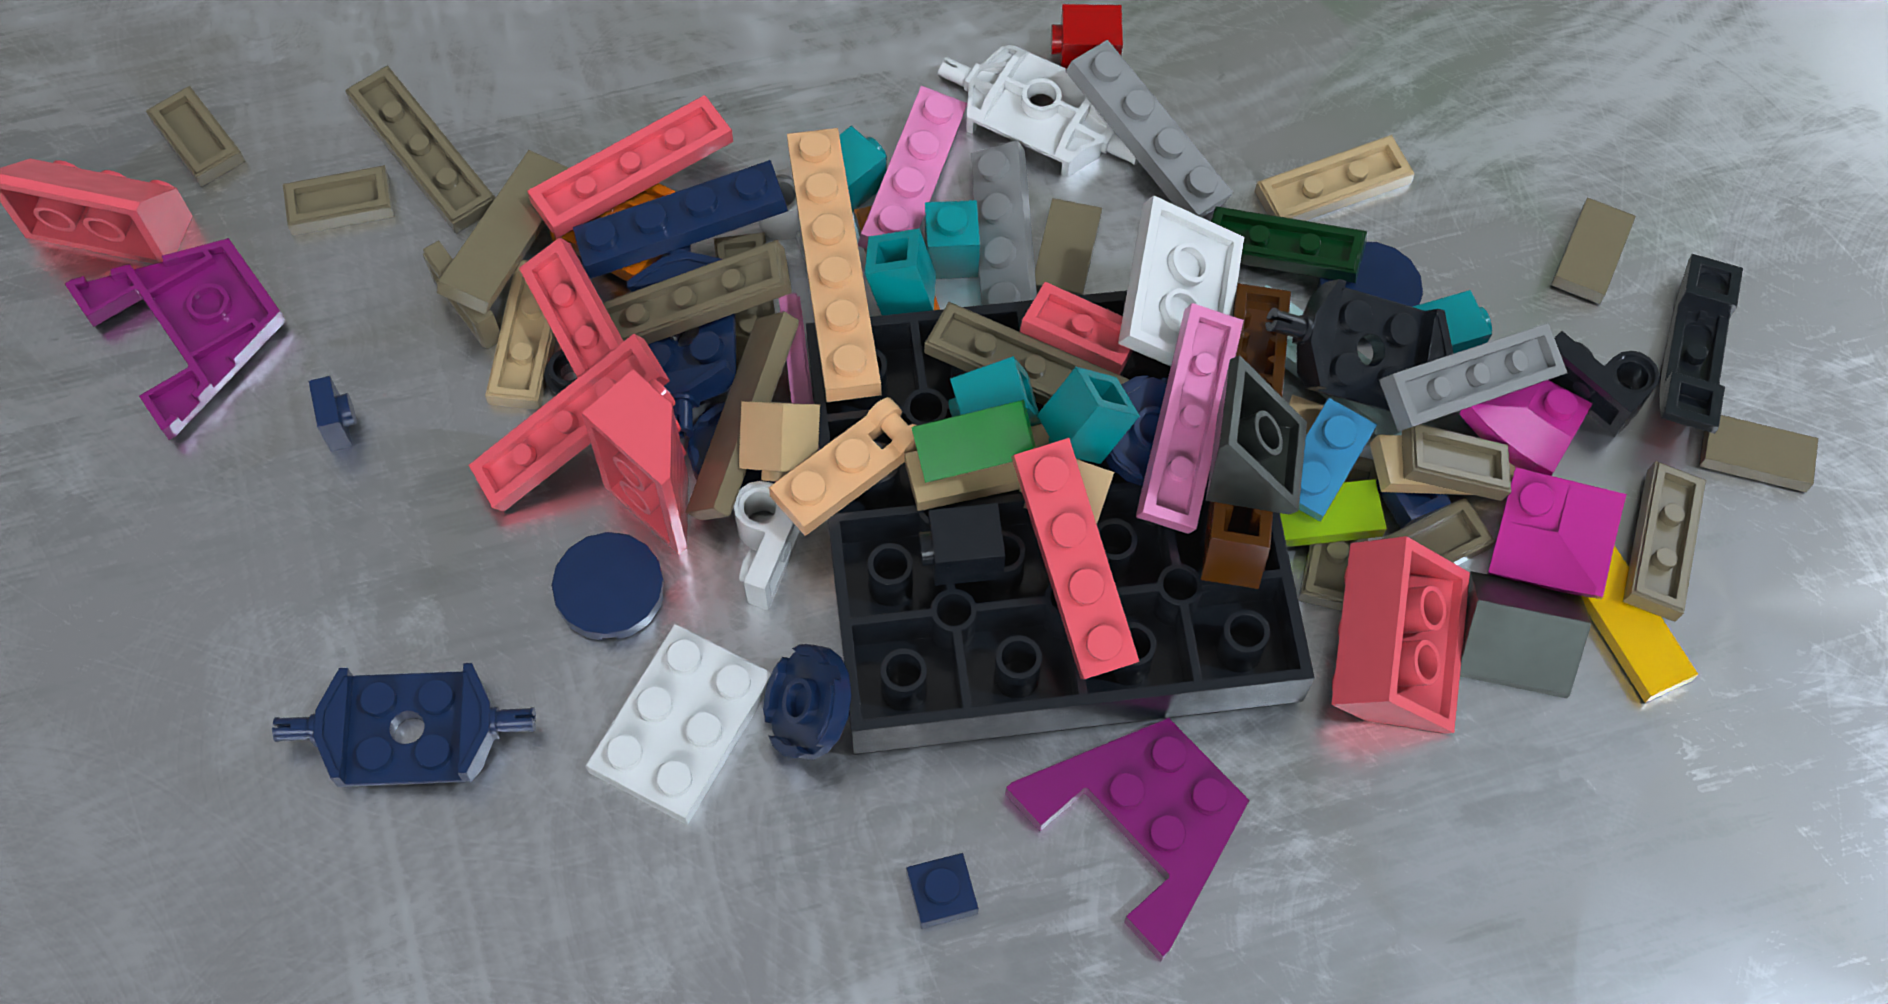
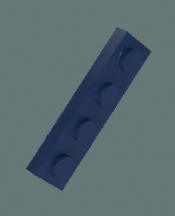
(679, 219)

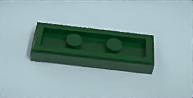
(1295, 244)

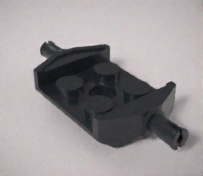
(1335, 324)

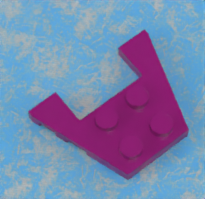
(207, 308)
(1162, 800)

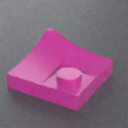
(1532, 422)
(1557, 534)

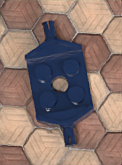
(706, 364)
(361, 714)

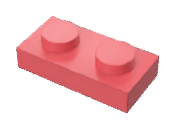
(1076, 327)

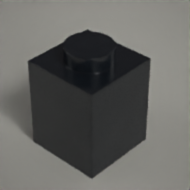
(964, 544)

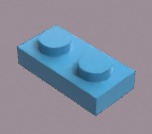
(1330, 455)

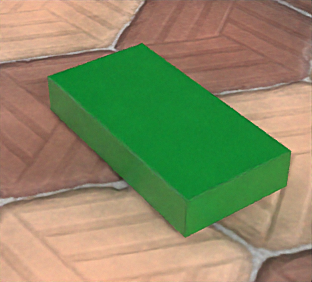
(973, 440)

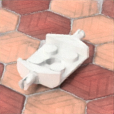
(1064, 131)

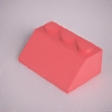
(94, 209)
(642, 454)
(1401, 635)

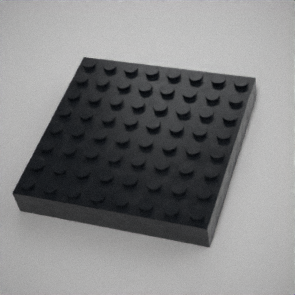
(995, 652)

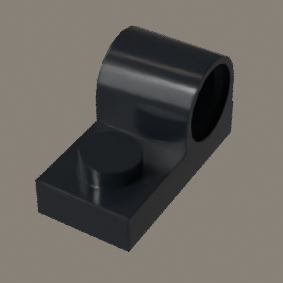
(1600, 384)

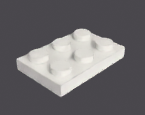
(1176, 264)
(680, 723)

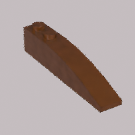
(1237, 535)

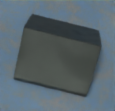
(1256, 445)
(1523, 635)

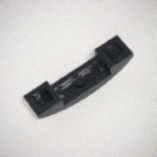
(1697, 344)

